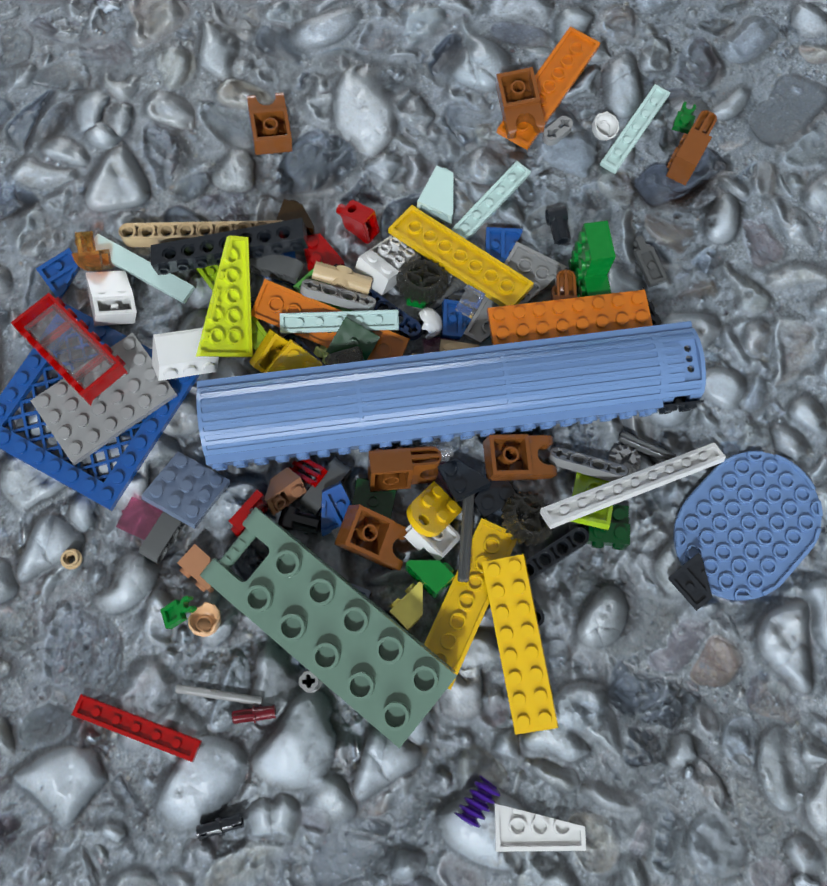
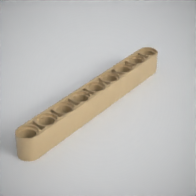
(178, 230)

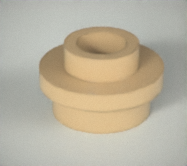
(66, 556)

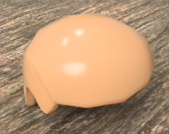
(205, 620)

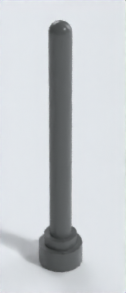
(455, 285)

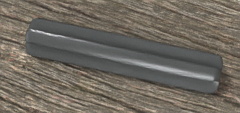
(645, 447)

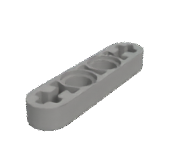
(319, 290)
(565, 459)

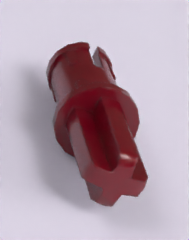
(254, 714)

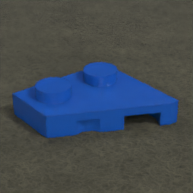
(59, 272)

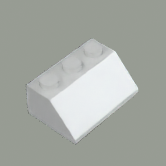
(176, 355)

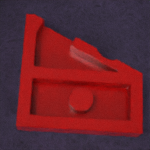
(319, 251)

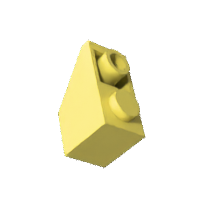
(409, 608)

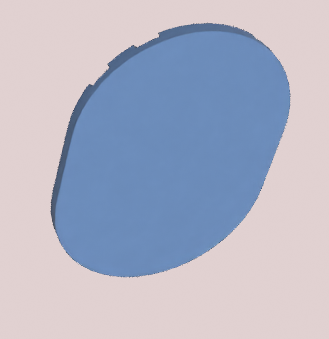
(750, 524)

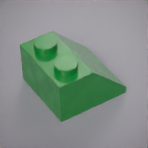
(432, 574)

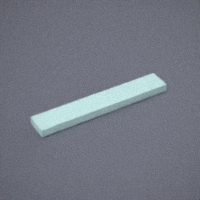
(634, 129)
(491, 200)
(144, 271)
(331, 321)

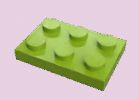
(600, 518)

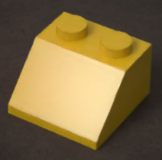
(268, 350)

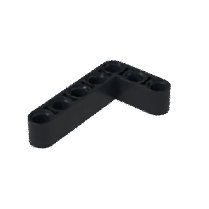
(554, 558)

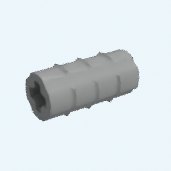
(314, 687)

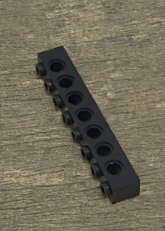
(208, 249)

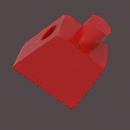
(359, 220)

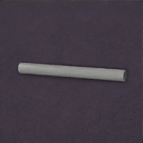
(217, 694)

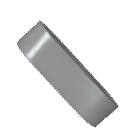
(555, 128)

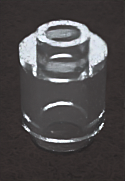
(445, 449)

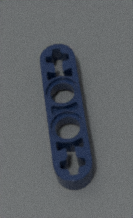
(403, 329)

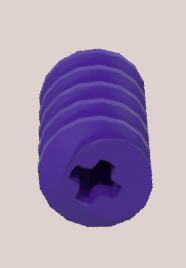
(478, 802)

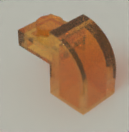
(87, 256)

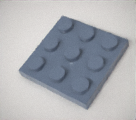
(186, 489)

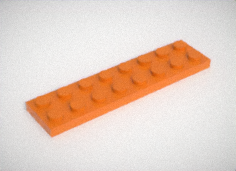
(556, 79)
(278, 299)
(568, 317)

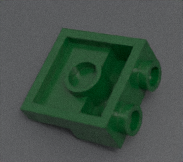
(618, 534)

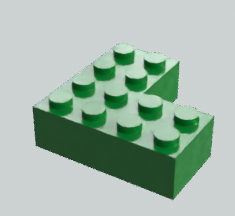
(593, 259)

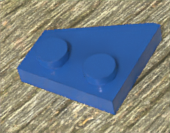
(501, 241)
(453, 322)
(333, 507)

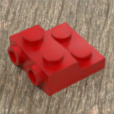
(256, 500)

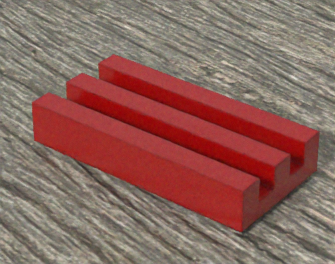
(299, 465)

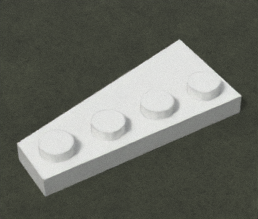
(534, 832)

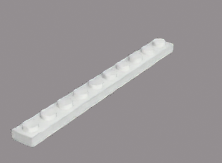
(631, 485)

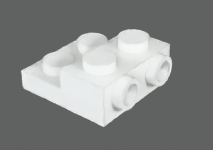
(436, 546)

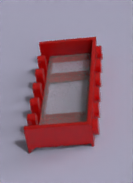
(70, 347)

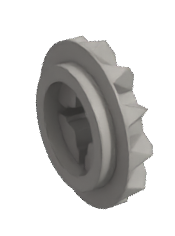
(625, 450)

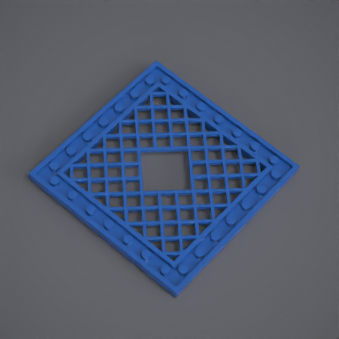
(129, 462)

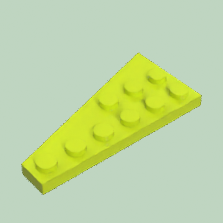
(228, 318)

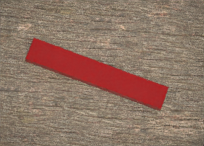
(137, 727)

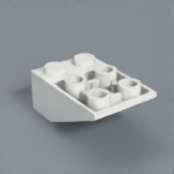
(383, 263)
(111, 298)

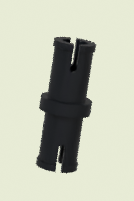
(220, 826)

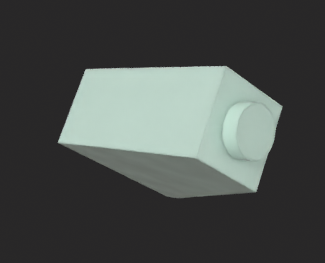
(438, 196)

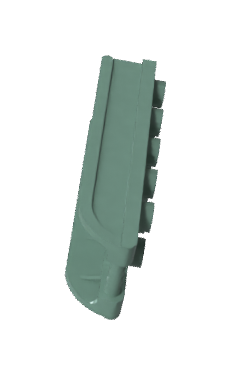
(333, 629)

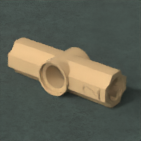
(342, 277)

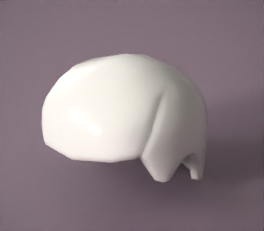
(605, 126)
(432, 322)

